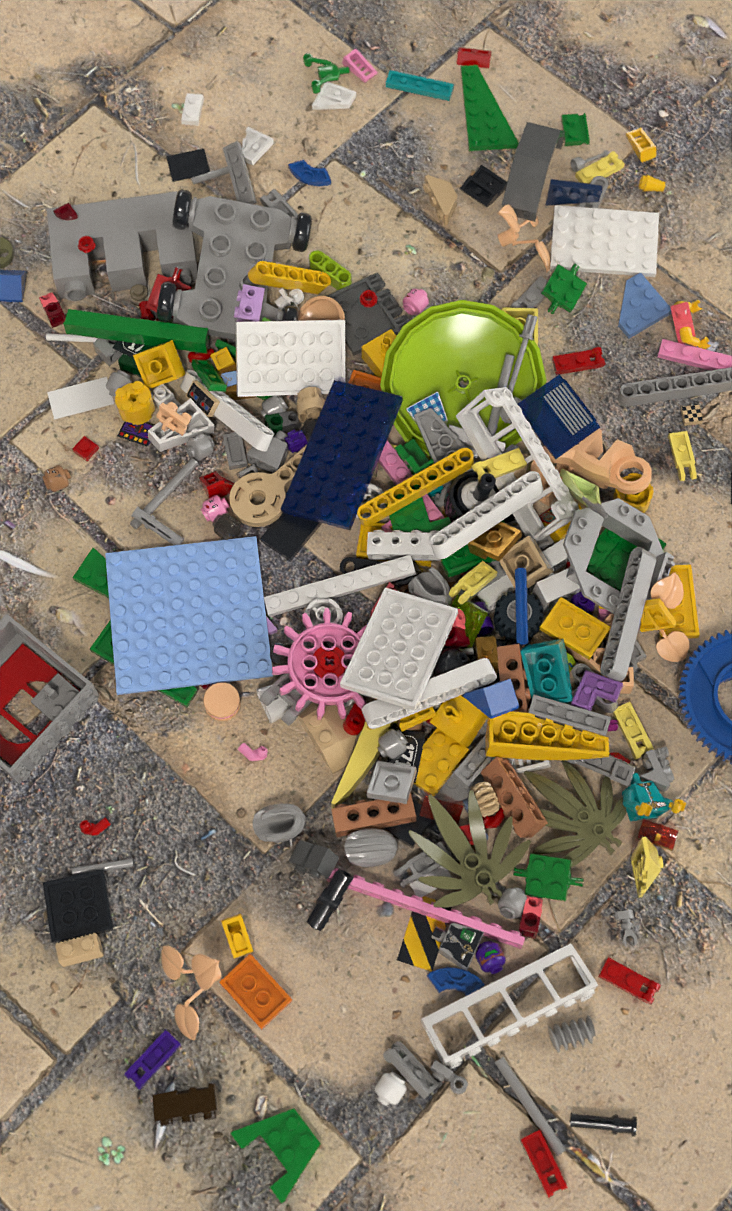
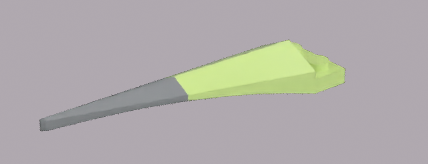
(583, 491)

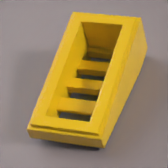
(643, 145)

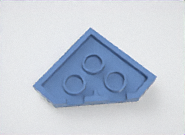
(641, 306)

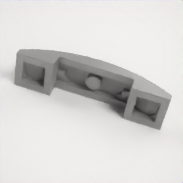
(609, 766)

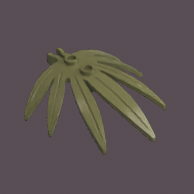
(589, 823)
(475, 869)

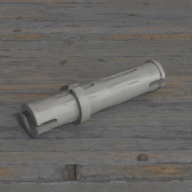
(156, 526)

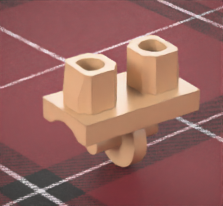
(172, 420)

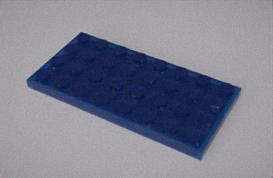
(341, 454)

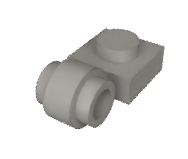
(443, 1073)

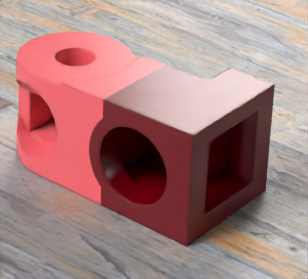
(52, 309)
(457, 635)
(531, 917)

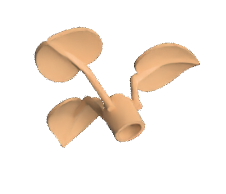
(511, 235)
(676, 644)
(206, 974)

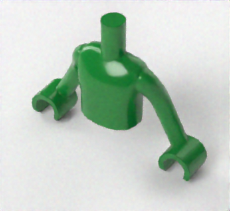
(326, 73)

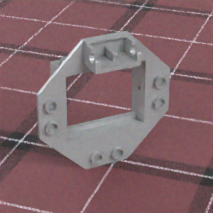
(626, 523)

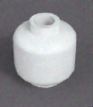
(390, 1088)

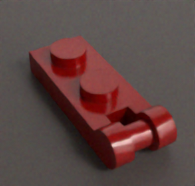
(578, 361)
(629, 981)
(543, 1163)

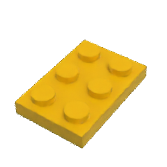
(576, 627)
(438, 761)

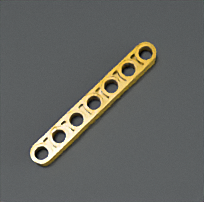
(421, 479)

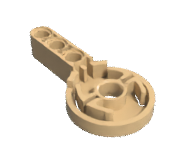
(268, 488)

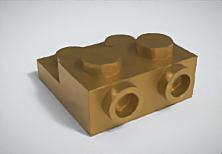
(495, 541)

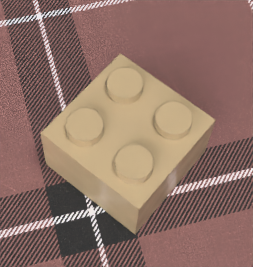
(529, 556)

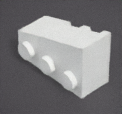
(199, 424)

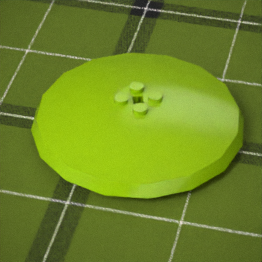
(455, 345)

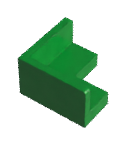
(413, 457)

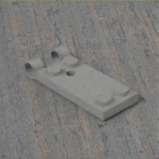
(293, 696)

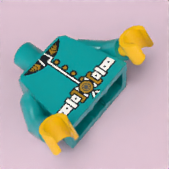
(646, 802)

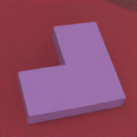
(593, 686)

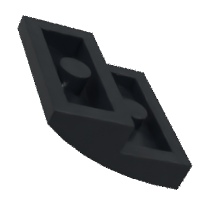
(484, 186)

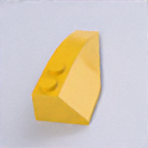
(531, 738)

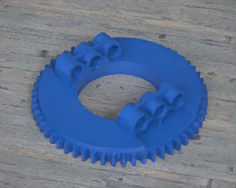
(699, 692)

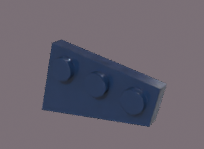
(568, 192)

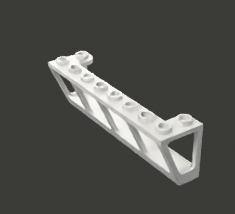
(487, 448)
(500, 986)

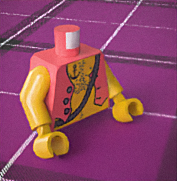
(684, 326)

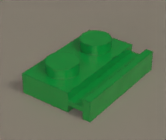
(575, 129)

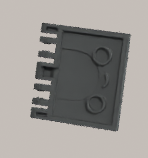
(366, 323)

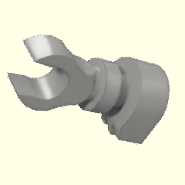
(662, 754)
(626, 925)

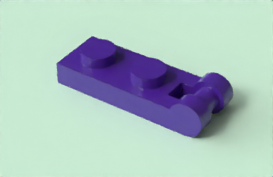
(153, 1059)

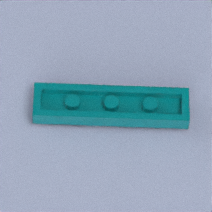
(419, 85)

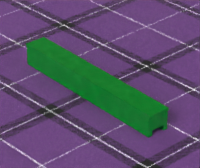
(136, 330)

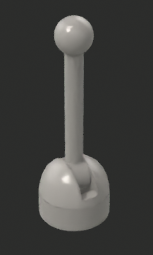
(579, 163)

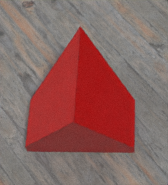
(216, 484)

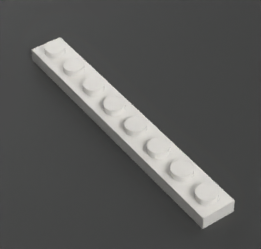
(340, 585)

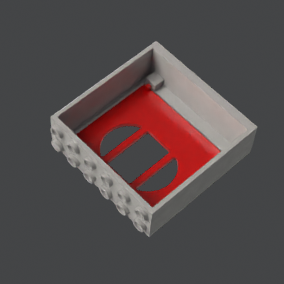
(22, 667)

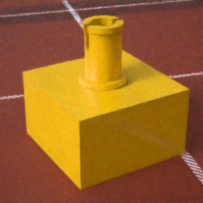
(374, 351)
(459, 720)

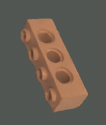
(506, 655)
(384, 819)
(532, 819)

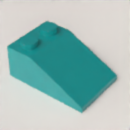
(548, 670)

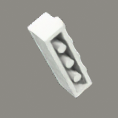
(398, 544)

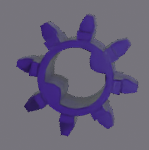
(296, 441)

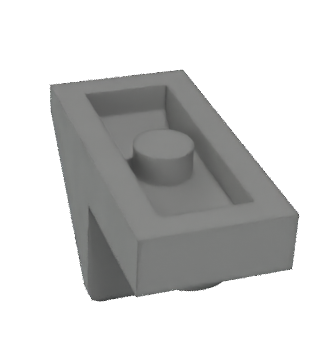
(655, 772)

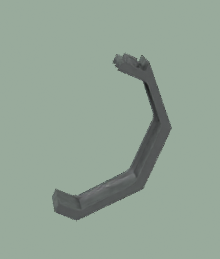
(530, 169)

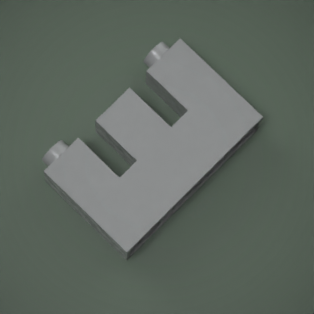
(121, 235)

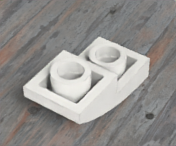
(163, 395)

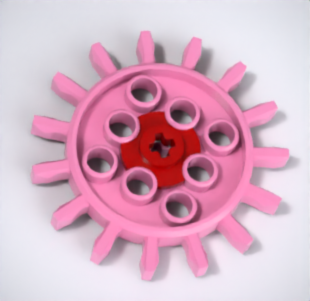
(320, 655)

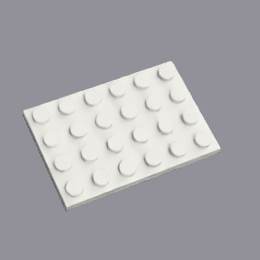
(605, 240)
(289, 356)
(399, 648)

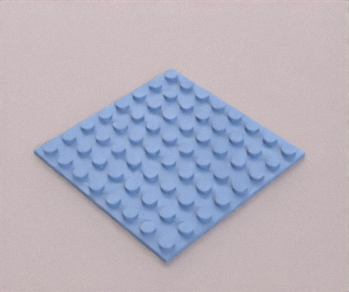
(187, 615)

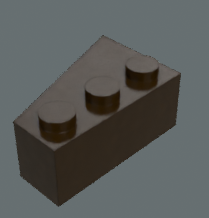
(186, 1105)

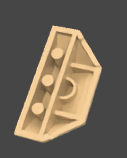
(328, 736)

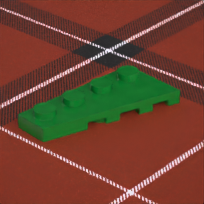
(462, 561)
(93, 573)

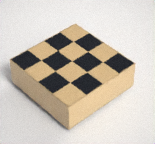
(691, 415)

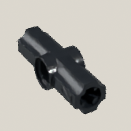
(329, 899)

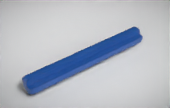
(521, 606)

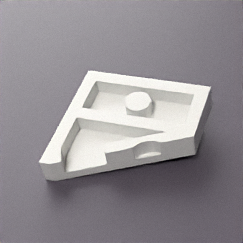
(333, 97)
(255, 145)

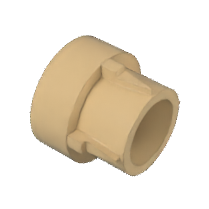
(309, 403)

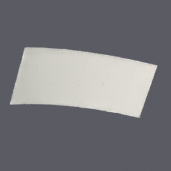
(421, 889)

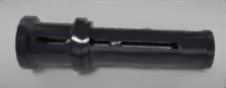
(614, 1124)

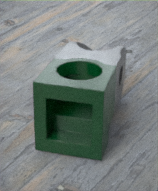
(282, 422)

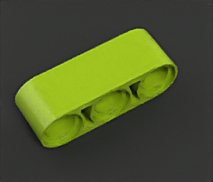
(321, 262)

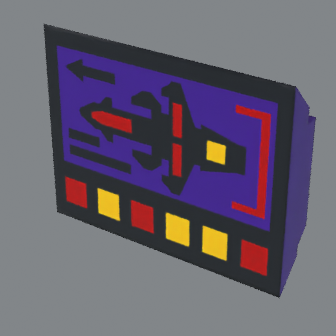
(136, 433)

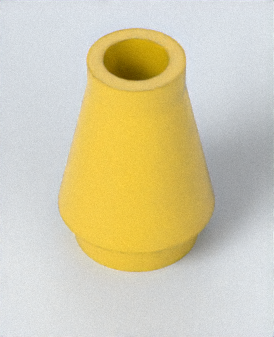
(649, 183)

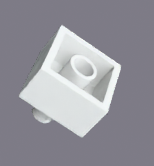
(552, 588)

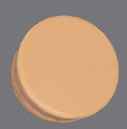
(222, 701)

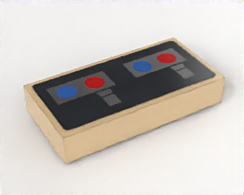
(203, 398)

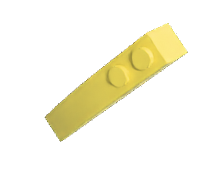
(361, 762)

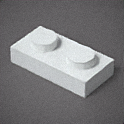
(192, 109)

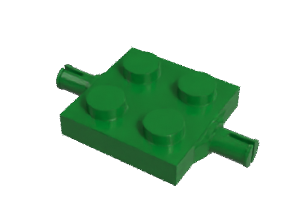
(563, 288)
(548, 877)

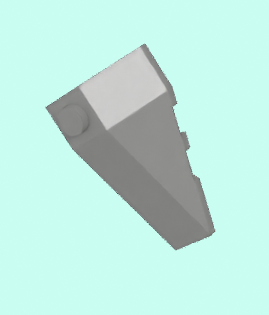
(438, 437)

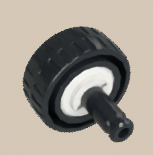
(467, 493)

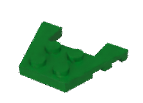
(415, 516)
(290, 1142)

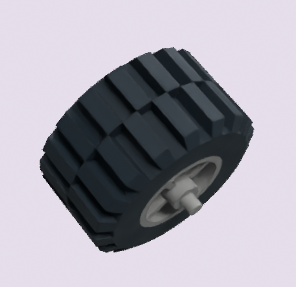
(506, 616)

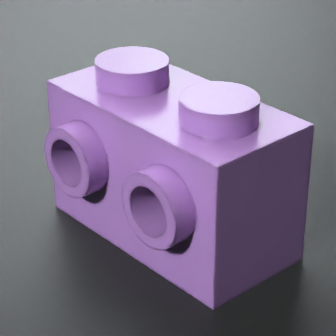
(250, 303)

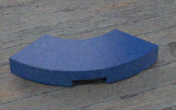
(308, 174)
(455, 979)

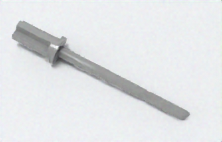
(526, 335)

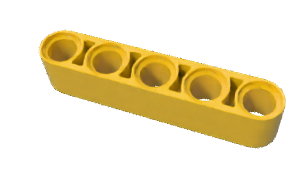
(288, 277)

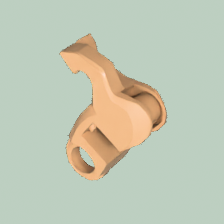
(606, 472)

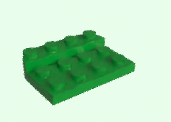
(611, 558)

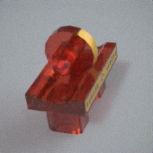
(658, 834)

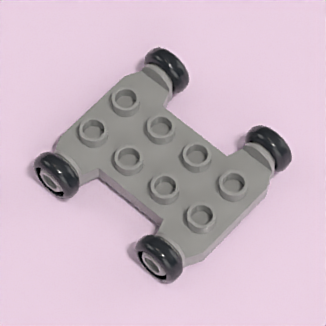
(233, 242)

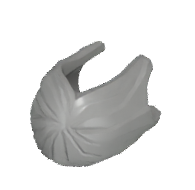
(431, 587)
(278, 822)
(370, 847)

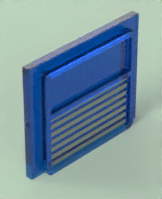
(558, 416)

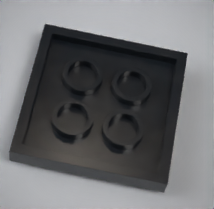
(78, 906)

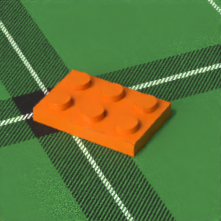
(256, 991)

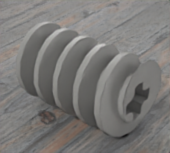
(572, 1034)

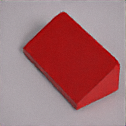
(471, 56)

